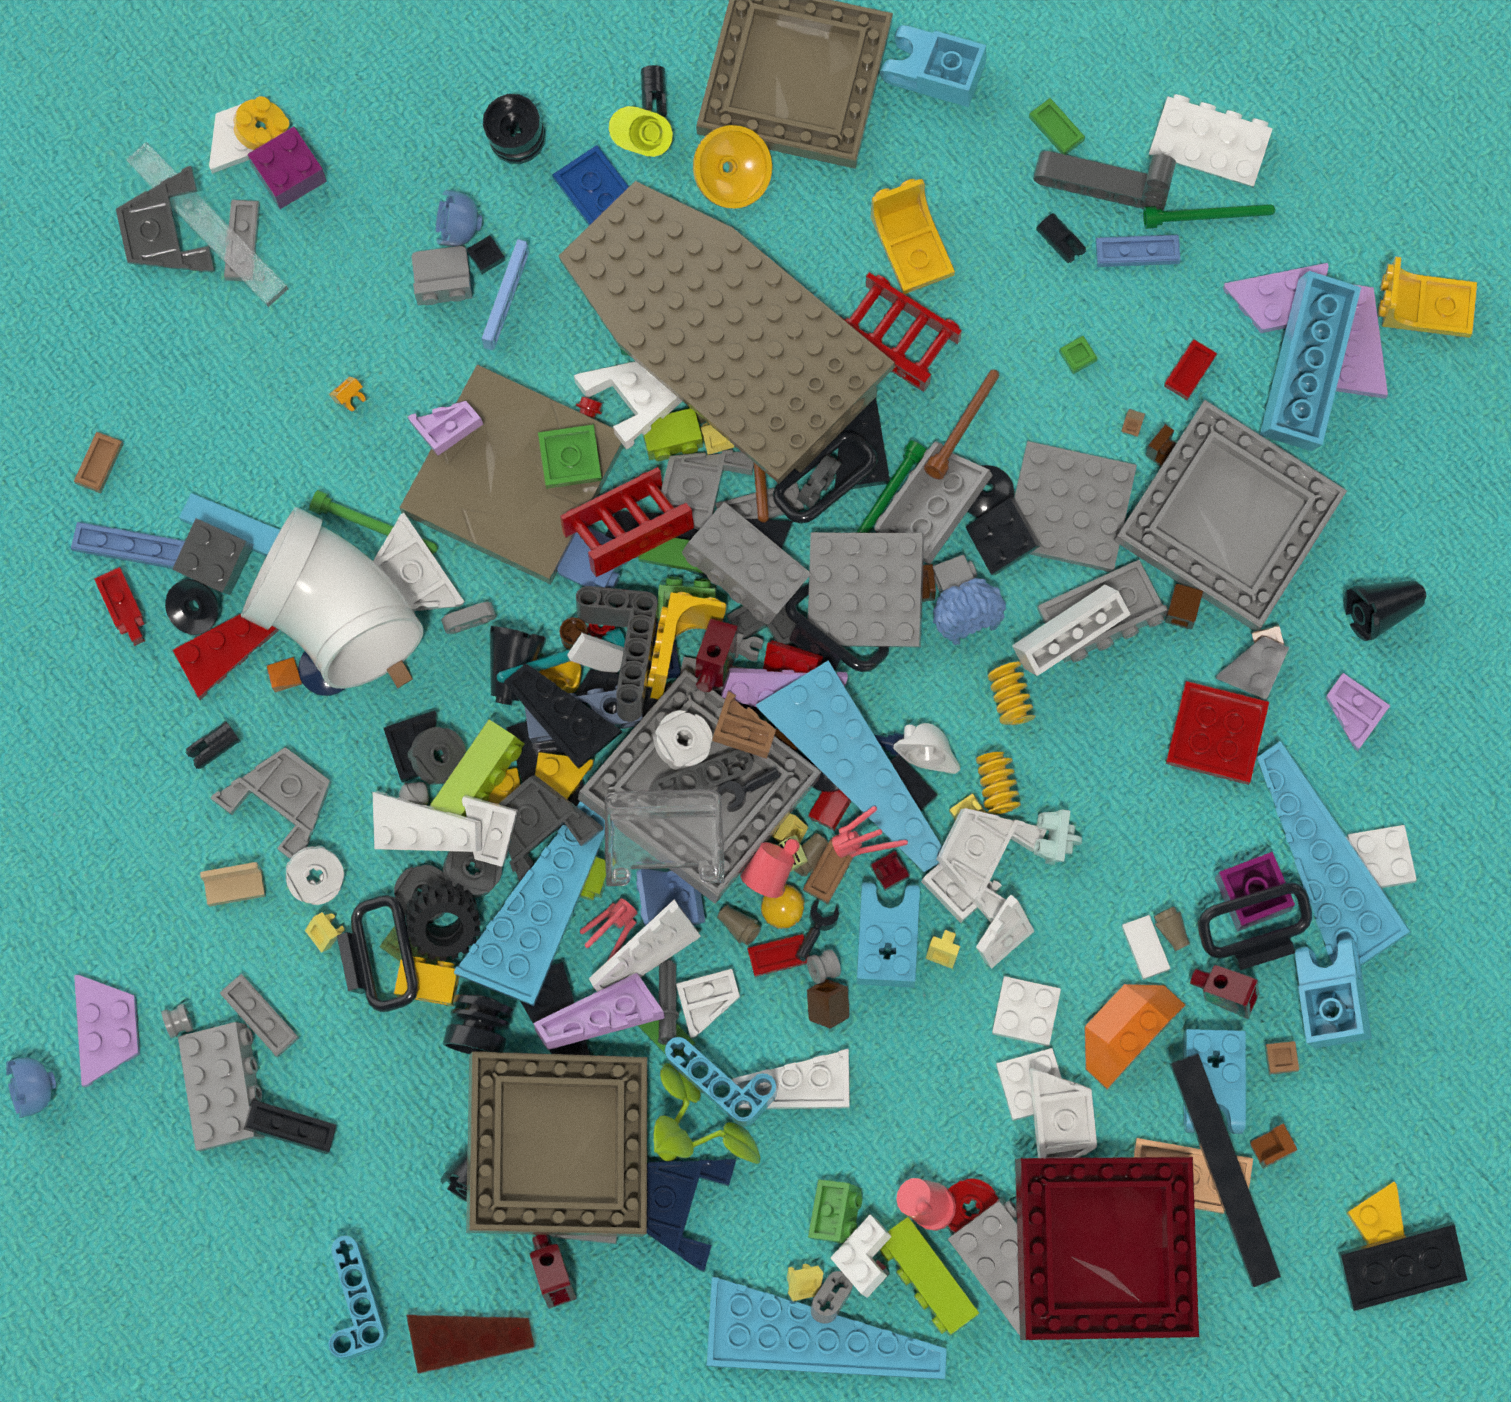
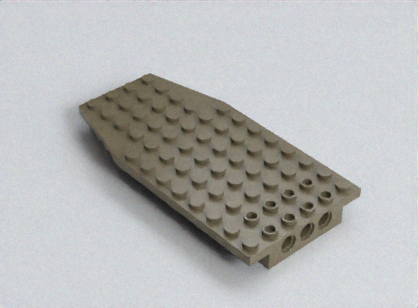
(725, 328)

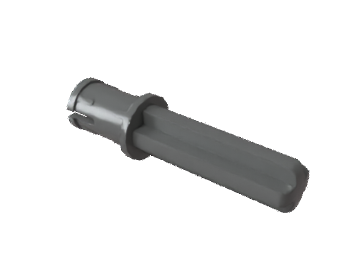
(667, 1001)

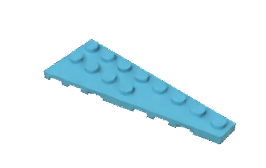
(835, 737)
(1336, 879)
(528, 929)
(777, 1334)

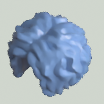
(968, 609)

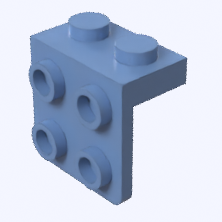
(577, 568)
(660, 888)

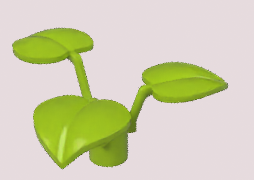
(674, 1141)

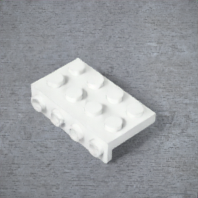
(1211, 140)

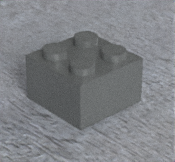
(213, 556)

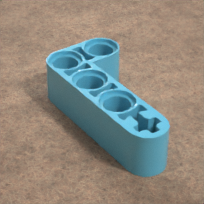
(716, 1077)
(353, 1295)

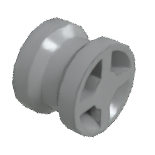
(823, 966)
(177, 1020)

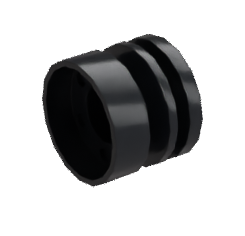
(506, 117)
(478, 1025)

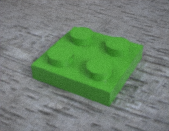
(569, 456)

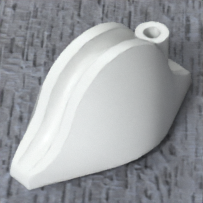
(927, 748)

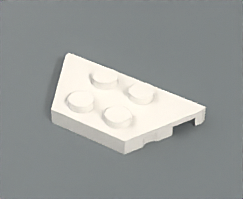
(415, 569)
(1062, 1116)

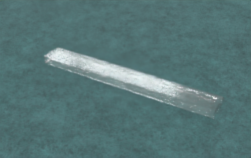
(211, 228)

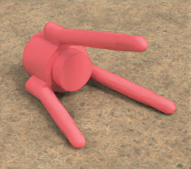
(850, 842)
(618, 915)

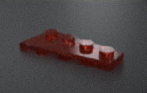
(459, 1340)

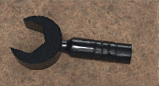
(750, 786)
(819, 924)

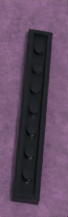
(1225, 1170)

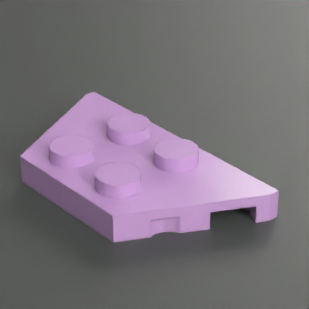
(1270, 296)
(105, 1028)

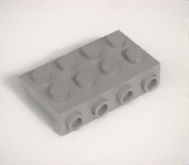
(934, 504)
(745, 563)
(1137, 595)
(219, 1083)
(991, 1253)

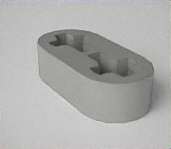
(468, 617)
(826, 1294)

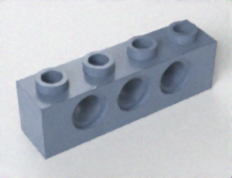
(595, 699)

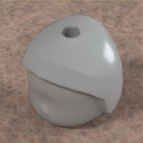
(415, 792)

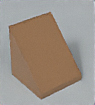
(1133, 422)
(399, 674)

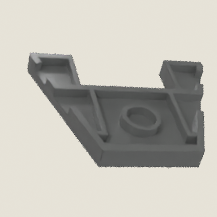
(150, 228)
(538, 816)

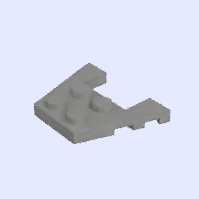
(697, 479)
(288, 788)

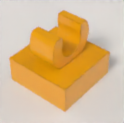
(346, 391)

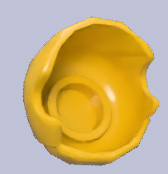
(565, 676)
(784, 910)

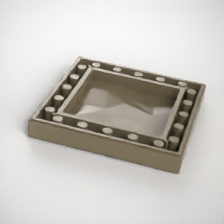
(797, 75)
(493, 481)
(557, 1144)

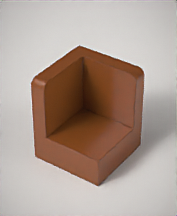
(1273, 1146)

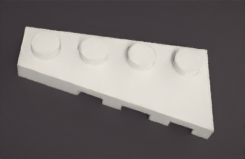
(421, 827)
(648, 948)
(807, 1084)

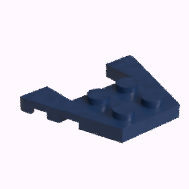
(669, 1202)

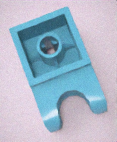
(937, 66)
(891, 930)
(1329, 988)
(1229, 1077)

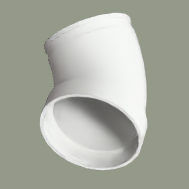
(332, 603)

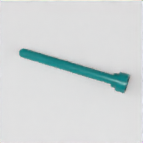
(614, 636)

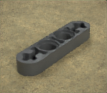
(699, 774)

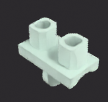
(1060, 837)

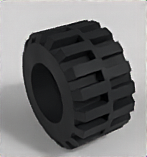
(448, 940)

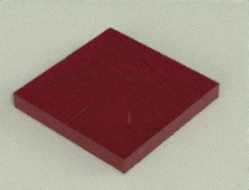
(1106, 1248)

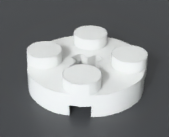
(688, 725)
(319, 859)

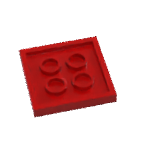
(1217, 733)

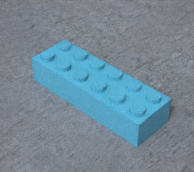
(1310, 361)

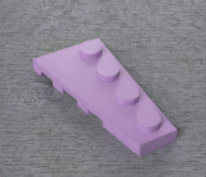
(1363, 361)
(757, 684)
(604, 1012)

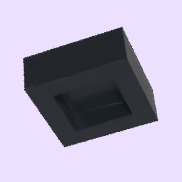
(485, 254)

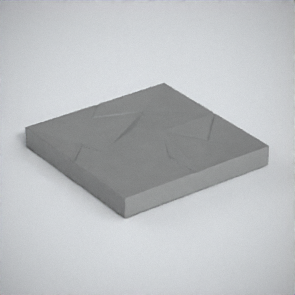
(1230, 516)
(637, 766)

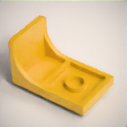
(910, 236)
(1426, 302)
(682, 614)

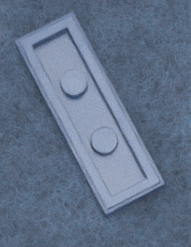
(1137, 250)

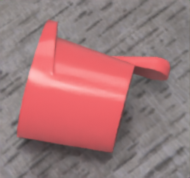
(770, 868)
(926, 1203)

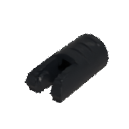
(654, 88)
(1060, 238)
(212, 745)

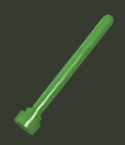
(323, 504)

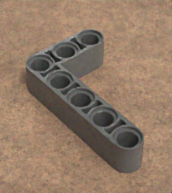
(1107, 181)
(640, 615)

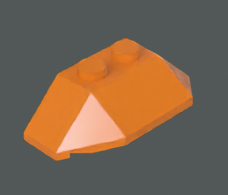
(1126, 1028)

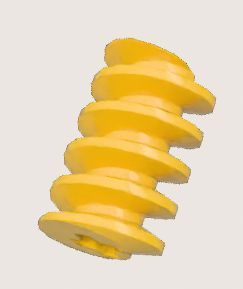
(1009, 694)
(997, 783)

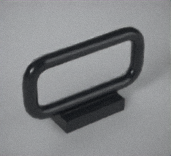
(836, 493)
(812, 639)
(1264, 946)
(357, 960)

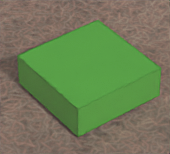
(1078, 354)

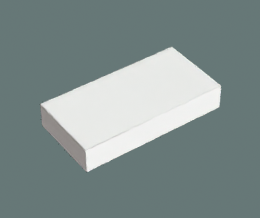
(596, 654)
(1145, 947)

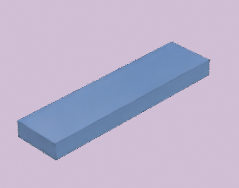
(126, 545)

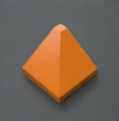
(283, 675)

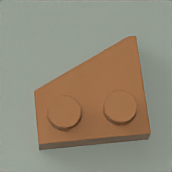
(743, 729)

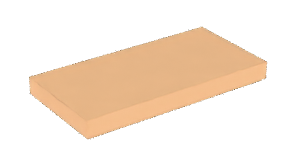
(1204, 1189)

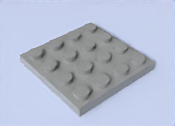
(1074, 504)
(867, 588)

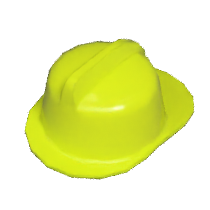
(640, 131)

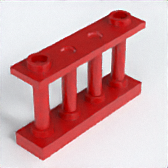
(917, 373)
(637, 541)

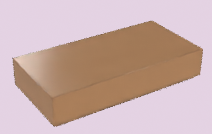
(98, 462)
(827, 874)

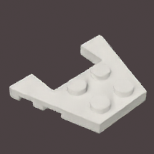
(638, 389)
(975, 850)

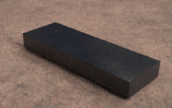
(289, 1126)

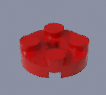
(964, 1193)

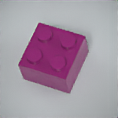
(287, 167)
(1249, 878)

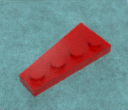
(219, 650)

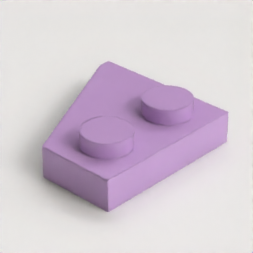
(446, 425)
(1355, 709)

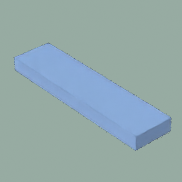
(505, 295)

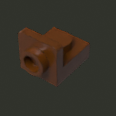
(1161, 445)

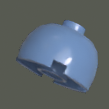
(457, 219)
(29, 1086)

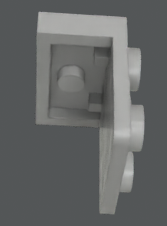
(441, 275)

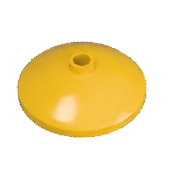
(748, 166)

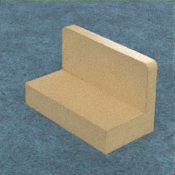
(233, 884)

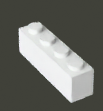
(1071, 630)

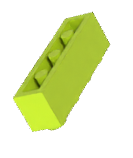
(479, 769)
(929, 1278)

